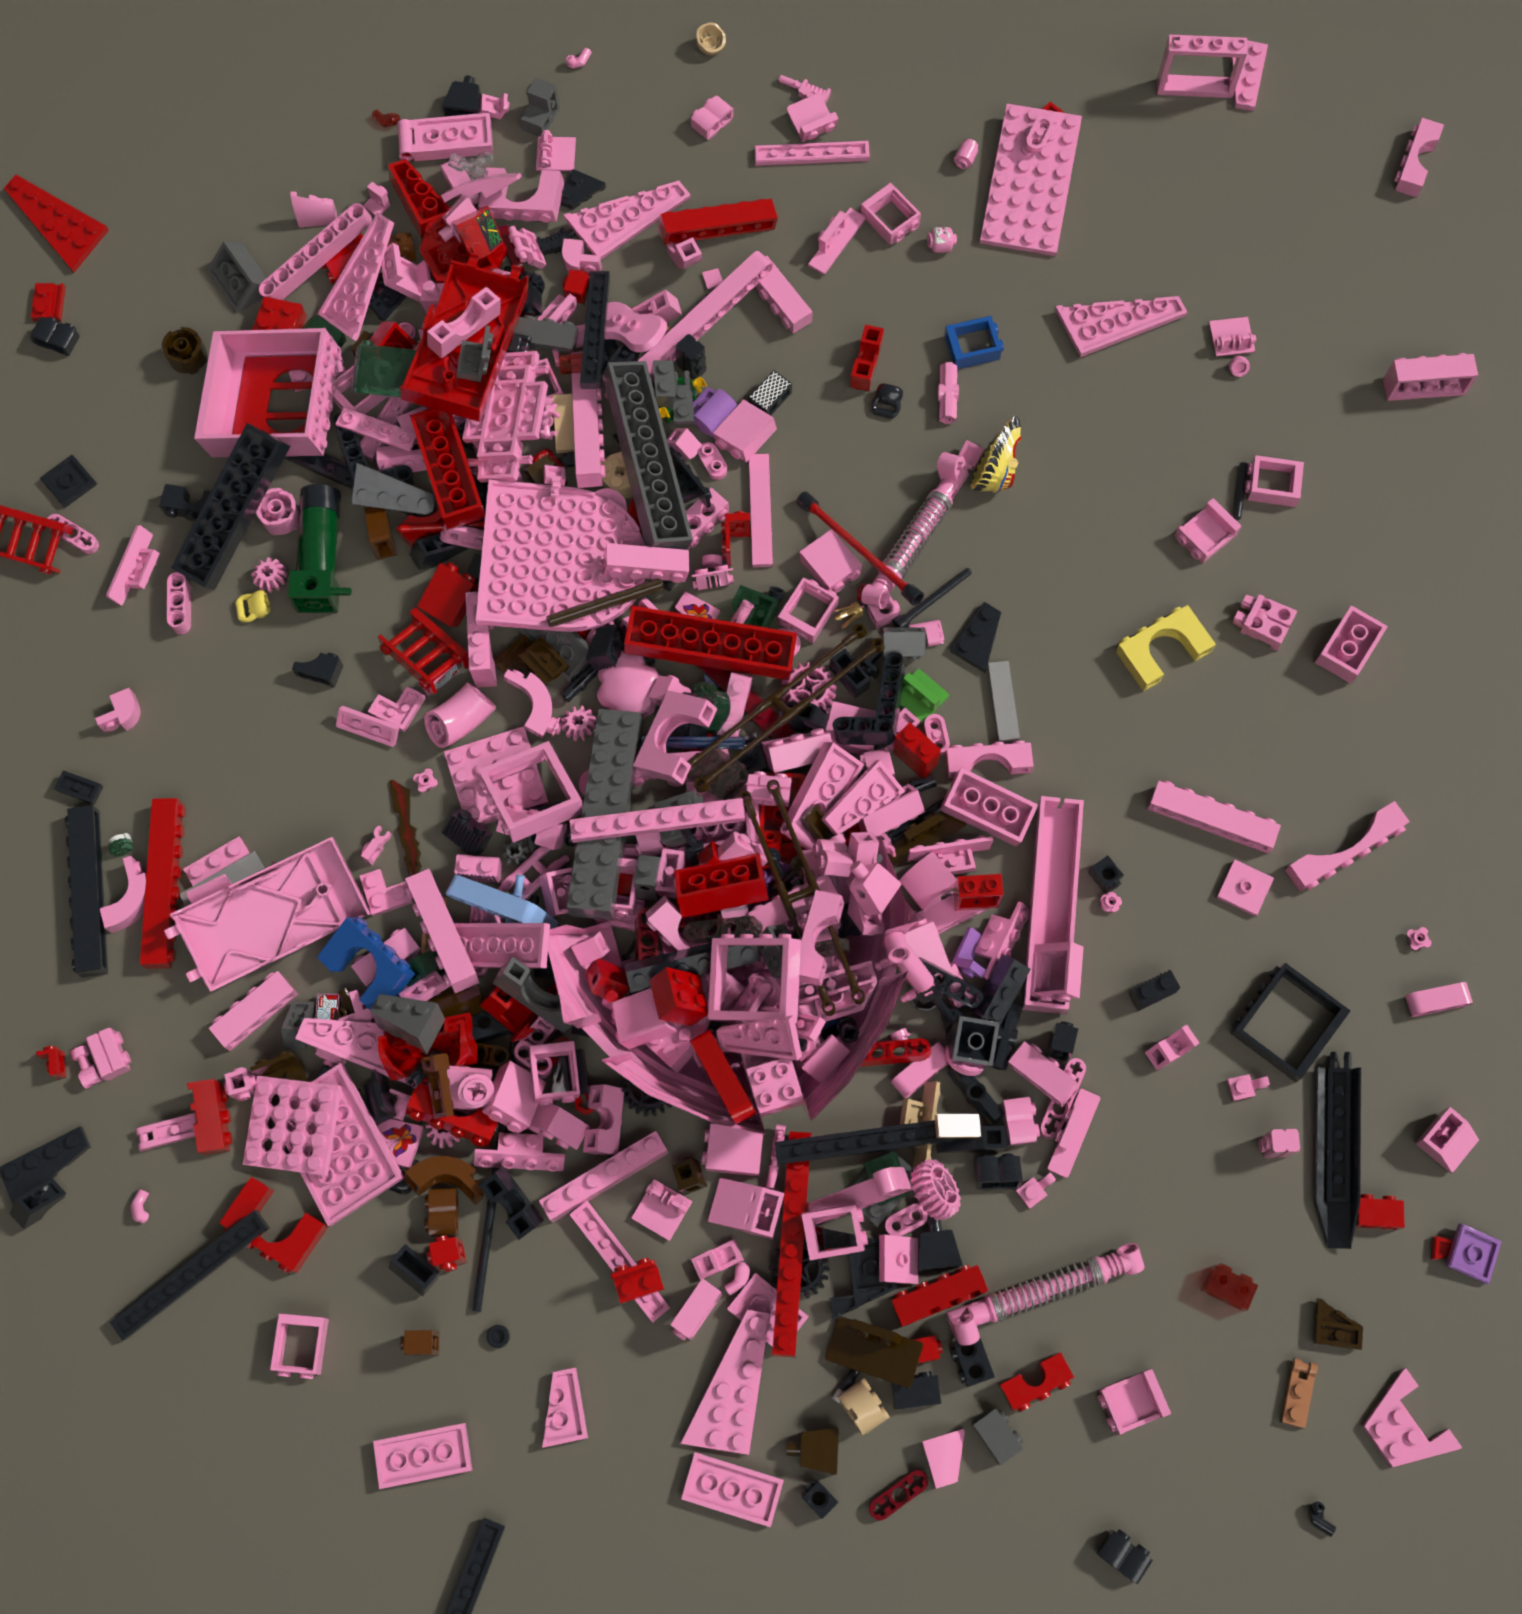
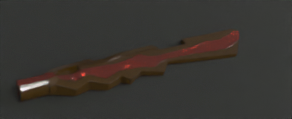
(407, 832)

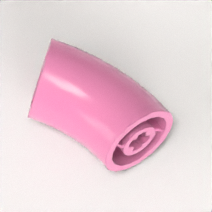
(458, 716)

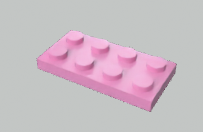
(422, 1455)
(732, 1489)

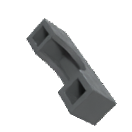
(517, 982)

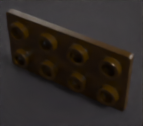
(874, 1351)

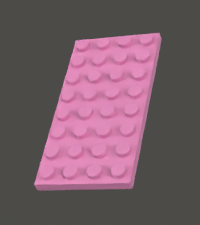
(1030, 187)

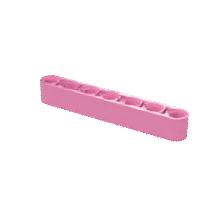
(306, 263)

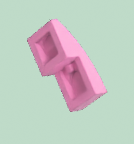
(717, 1259)

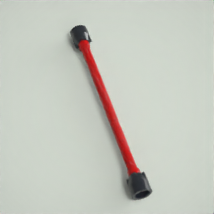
(909, 592)

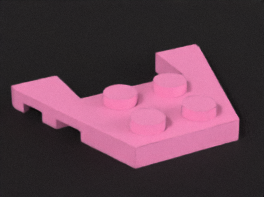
(1396, 1431)

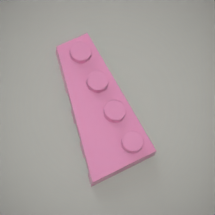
(763, 1038)

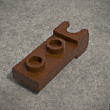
(436, 1070)

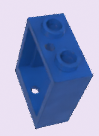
(975, 357)

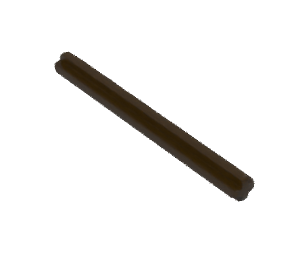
(604, 602)

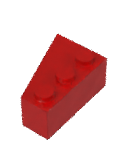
(211, 1117)

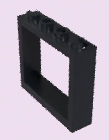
(1339, 1010)

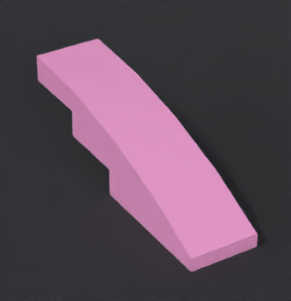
(487, 185)

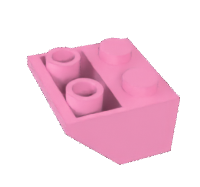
(1448, 1139)

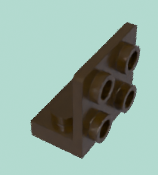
(284, 1066)

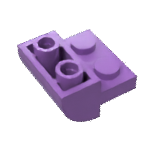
(712, 409)

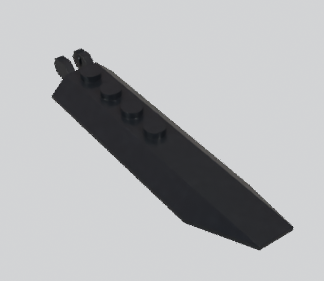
(1338, 1150)

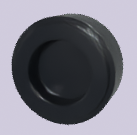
(498, 1336)

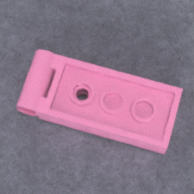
(443, 136)
(824, 785)
(676, 1047)

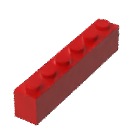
(717, 221)

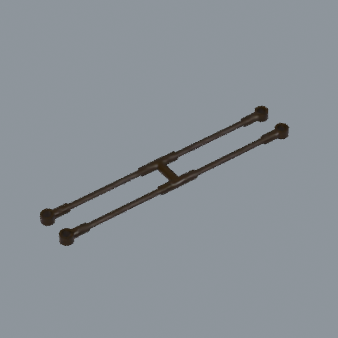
(858, 632)
(787, 900)

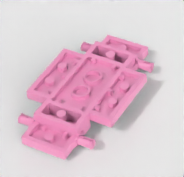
(509, 416)

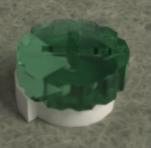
(120, 845)

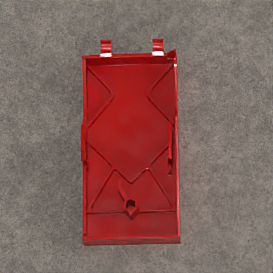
(433, 379)

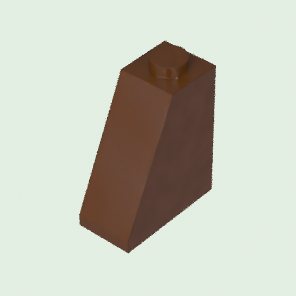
(380, 532)

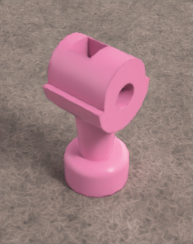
(89, 1074)

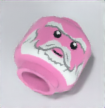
(941, 239)

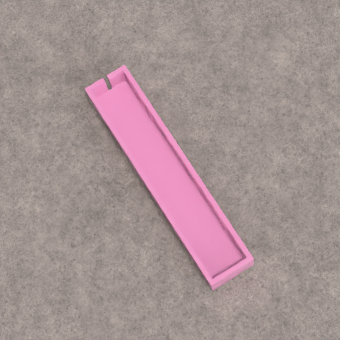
(1053, 891)

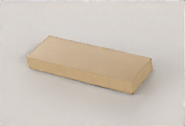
(564, 423)

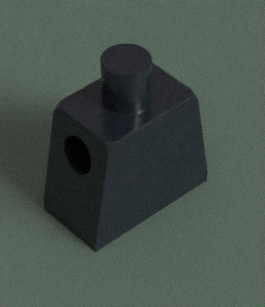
(462, 98)
(937, 1248)

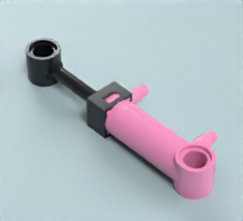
(923, 981)

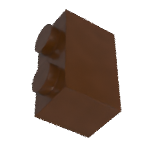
(420, 1342)

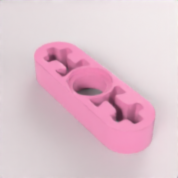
(81, 533)

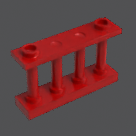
(39, 525)
(432, 633)

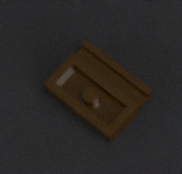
(543, 661)

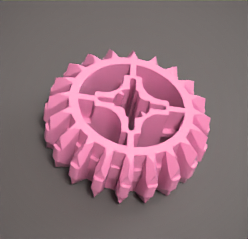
(800, 692)
(935, 1189)

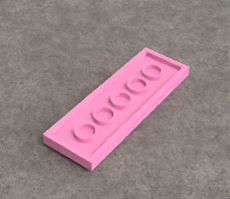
(496, 943)

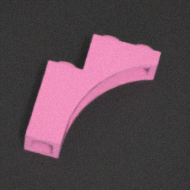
(863, 848)

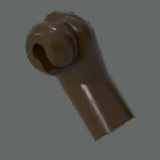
(346, 1007)

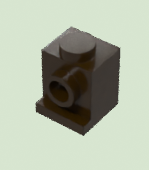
(683, 1169)

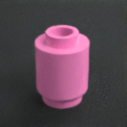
(966, 154)

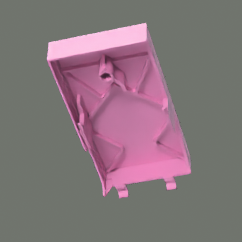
(269, 914)

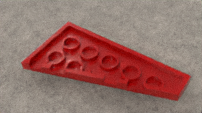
(63, 226)

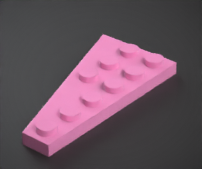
(620, 220)
(1114, 321)

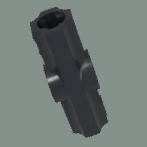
(1006, 1037)
(985, 1104)

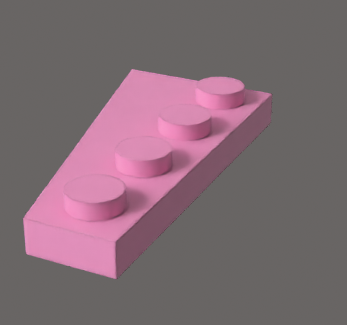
(1250, 77)
(867, 794)

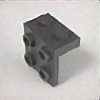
(474, 358)

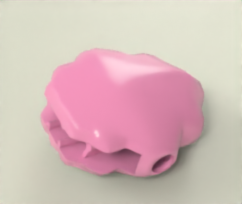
(628, 685)

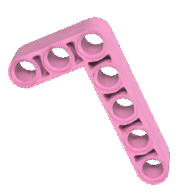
(883, 1185)

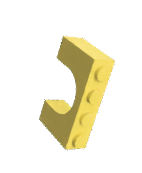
(1181, 625)

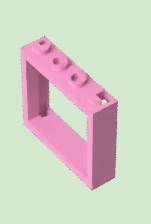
(1201, 85)
(540, 820)
(789, 976)

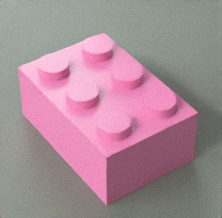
(1351, 644)

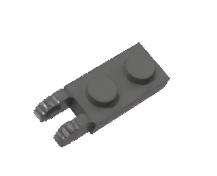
(683, 404)

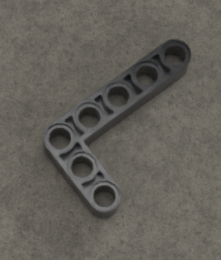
(353, 453)
(882, 728)

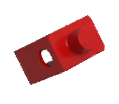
(607, 980)

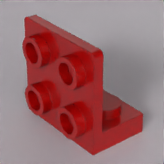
(637, 1280)

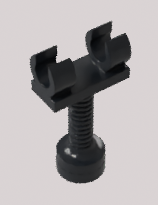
(792, 879)

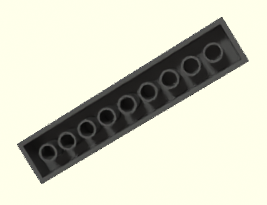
(646, 455)
(607, 792)

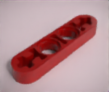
(888, 1049)

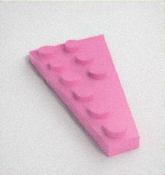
(353, 290)
(347, 1040)
(730, 1402)

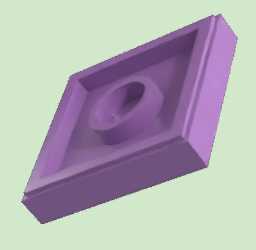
(1473, 1253)

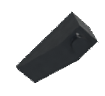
(432, 551)

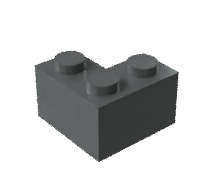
(541, 108)
(675, 838)

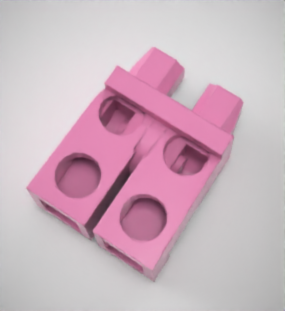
(1266, 621)

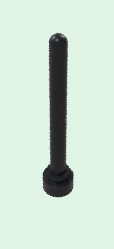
(904, 620)

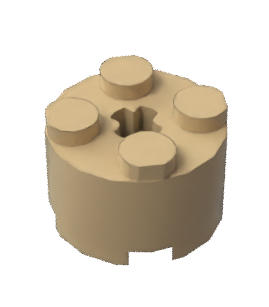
(616, 475)
(863, 1407)

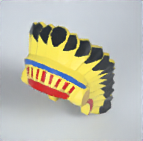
(999, 463)

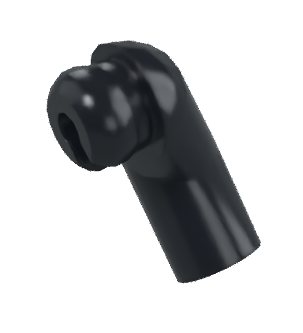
(1317, 1518)

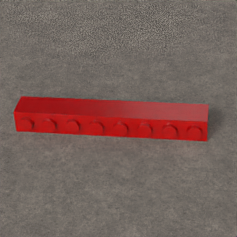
(162, 882)

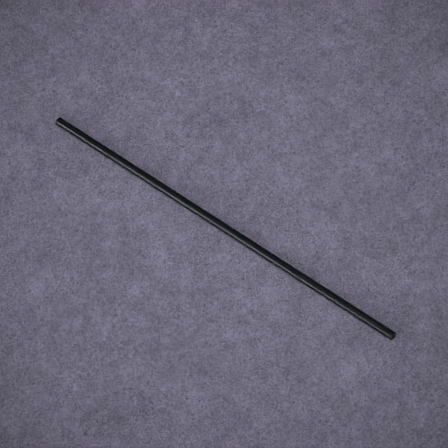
(490, 1211)

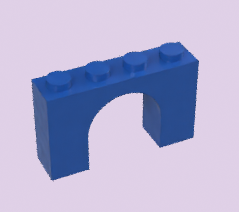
(351, 937)

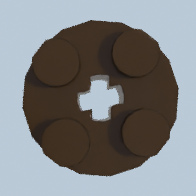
(184, 350)

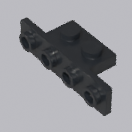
(689, 484)

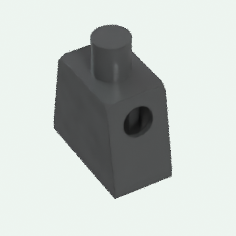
(646, 876)

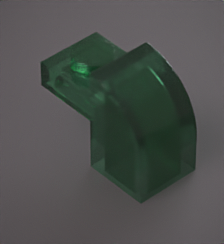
(718, 699)

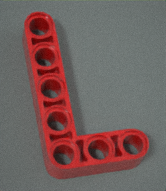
(722, 1077)

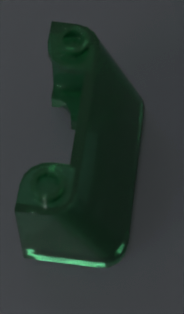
(380, 369)

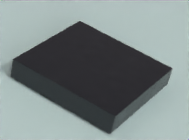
(68, 481)

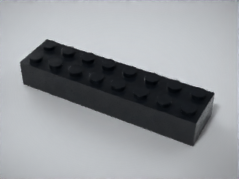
(230, 506)

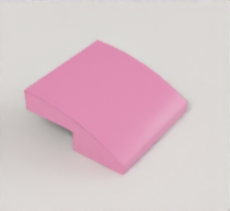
(928, 881)

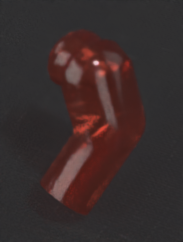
(386, 120)

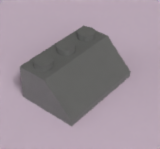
(237, 275)

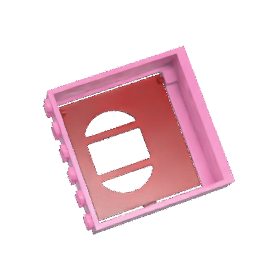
(241, 380)

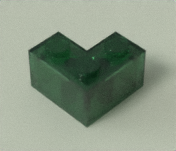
(764, 606)

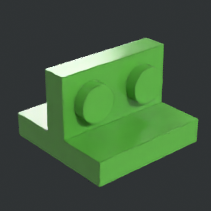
(921, 695)

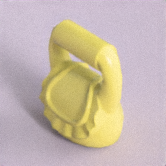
(257, 603)

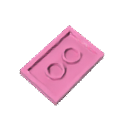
(760, 1296)

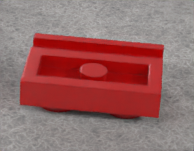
(48, 301)

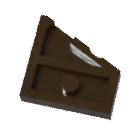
(1335, 1328)

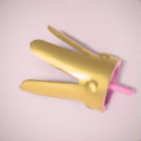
(854, 610)

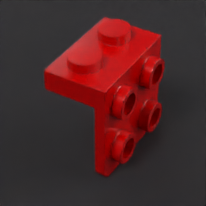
(735, 525)

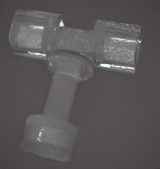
(473, 166)

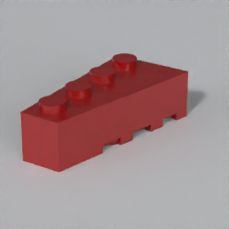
(416, 195)
(939, 1296)

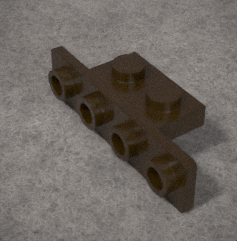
(931, 831)

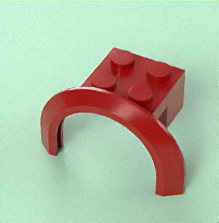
(511, 1012)

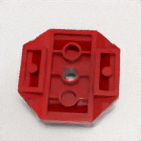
(439, 253)

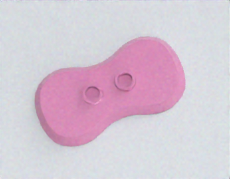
(635, 330)

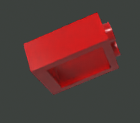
(984, 888)

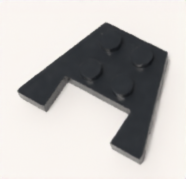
(863, 1272)

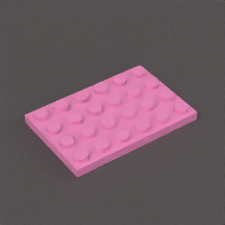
(359, 1160)

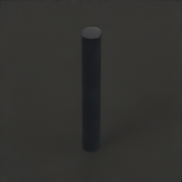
(1240, 490)

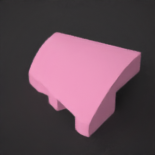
(313, 210)
(944, 1457)

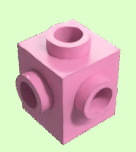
(236, 1079)

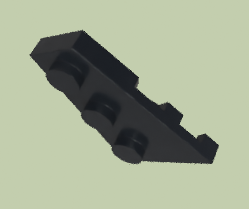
(978, 637)

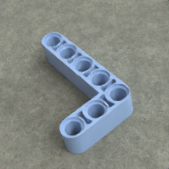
(497, 902)

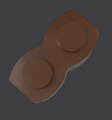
(443, 1212)

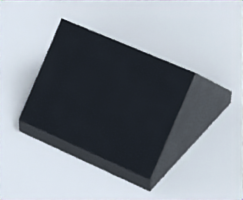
(973, 1040)

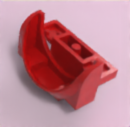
(460, 1051)

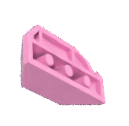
(838, 992)

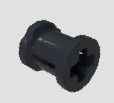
(851, 1025)

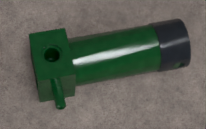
(314, 581)

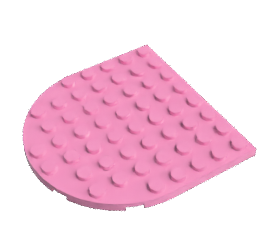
(549, 555)

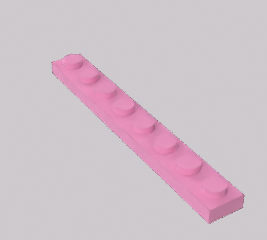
(657, 820)

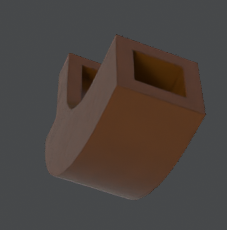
(444, 1170)

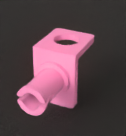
(401, 1103)

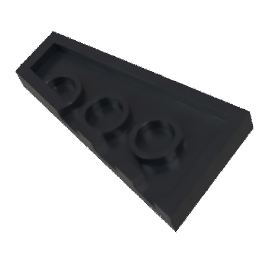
(43, 1162)

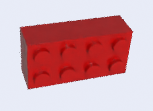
(720, 885)

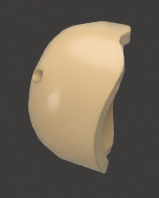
(709, 44)

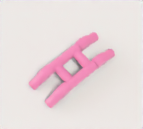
(533, 861)

